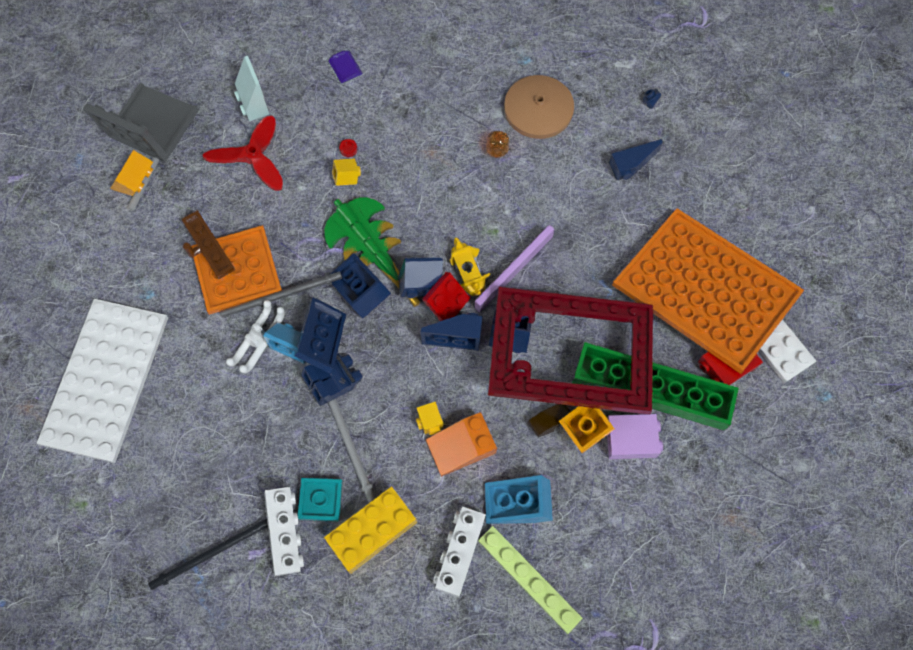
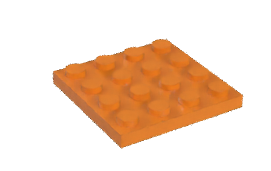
(253, 274)

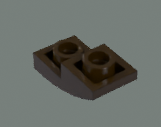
(548, 420)

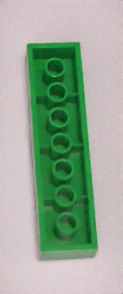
(672, 389)

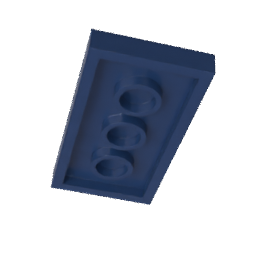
(320, 335)

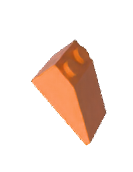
(461, 444)

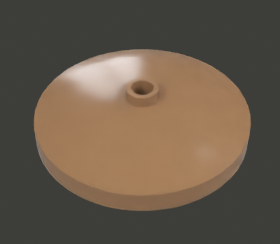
(539, 106)

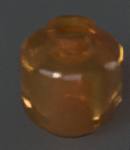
(497, 144)

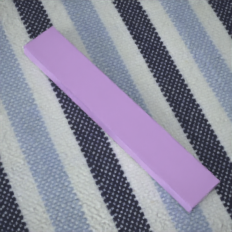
(511, 271)

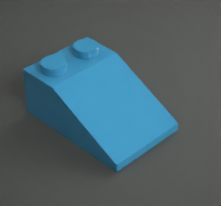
(519, 501)

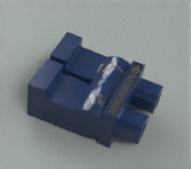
(331, 384)

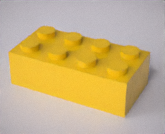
(371, 530)

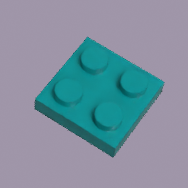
(320, 499)

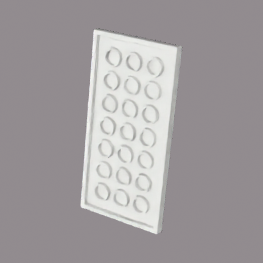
(103, 381)

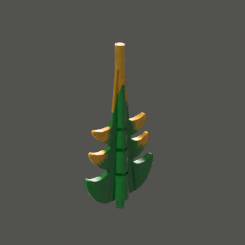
(353, 222)

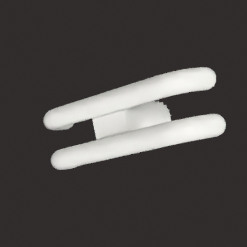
(256, 339)

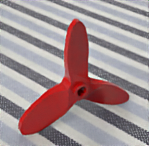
(253, 154)

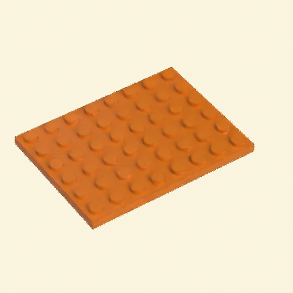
(708, 289)

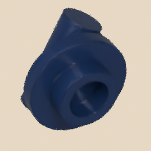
(651, 97)

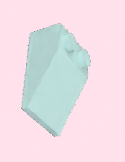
(250, 92)

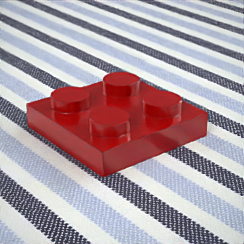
(446, 297)

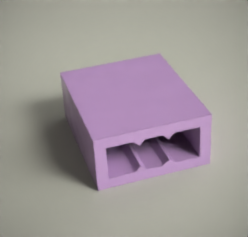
(634, 437)

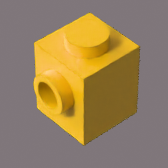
(345, 172)
(429, 419)

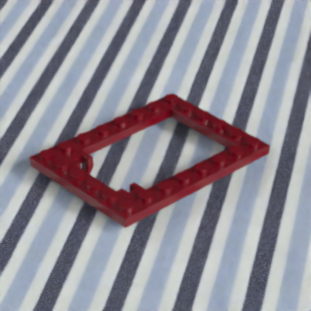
(509, 383)

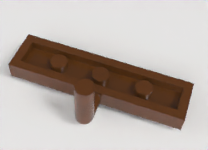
(206, 245)

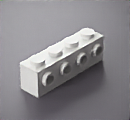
(282, 531)
(460, 551)

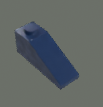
(630, 161)

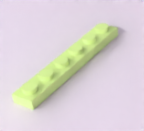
(530, 580)

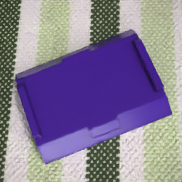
(344, 66)

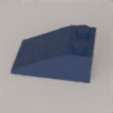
(359, 286)
(456, 332)

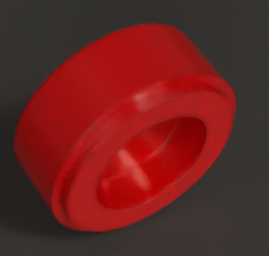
(348, 148)

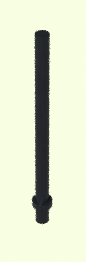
(164, 578)

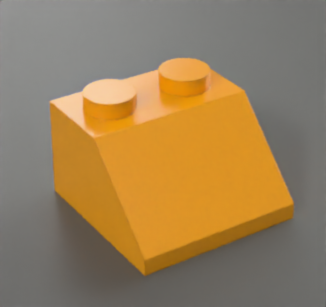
(132, 174)
(586, 426)

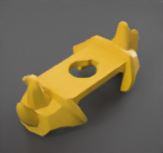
(473, 281)

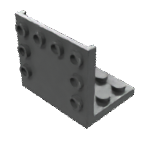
(147, 121)

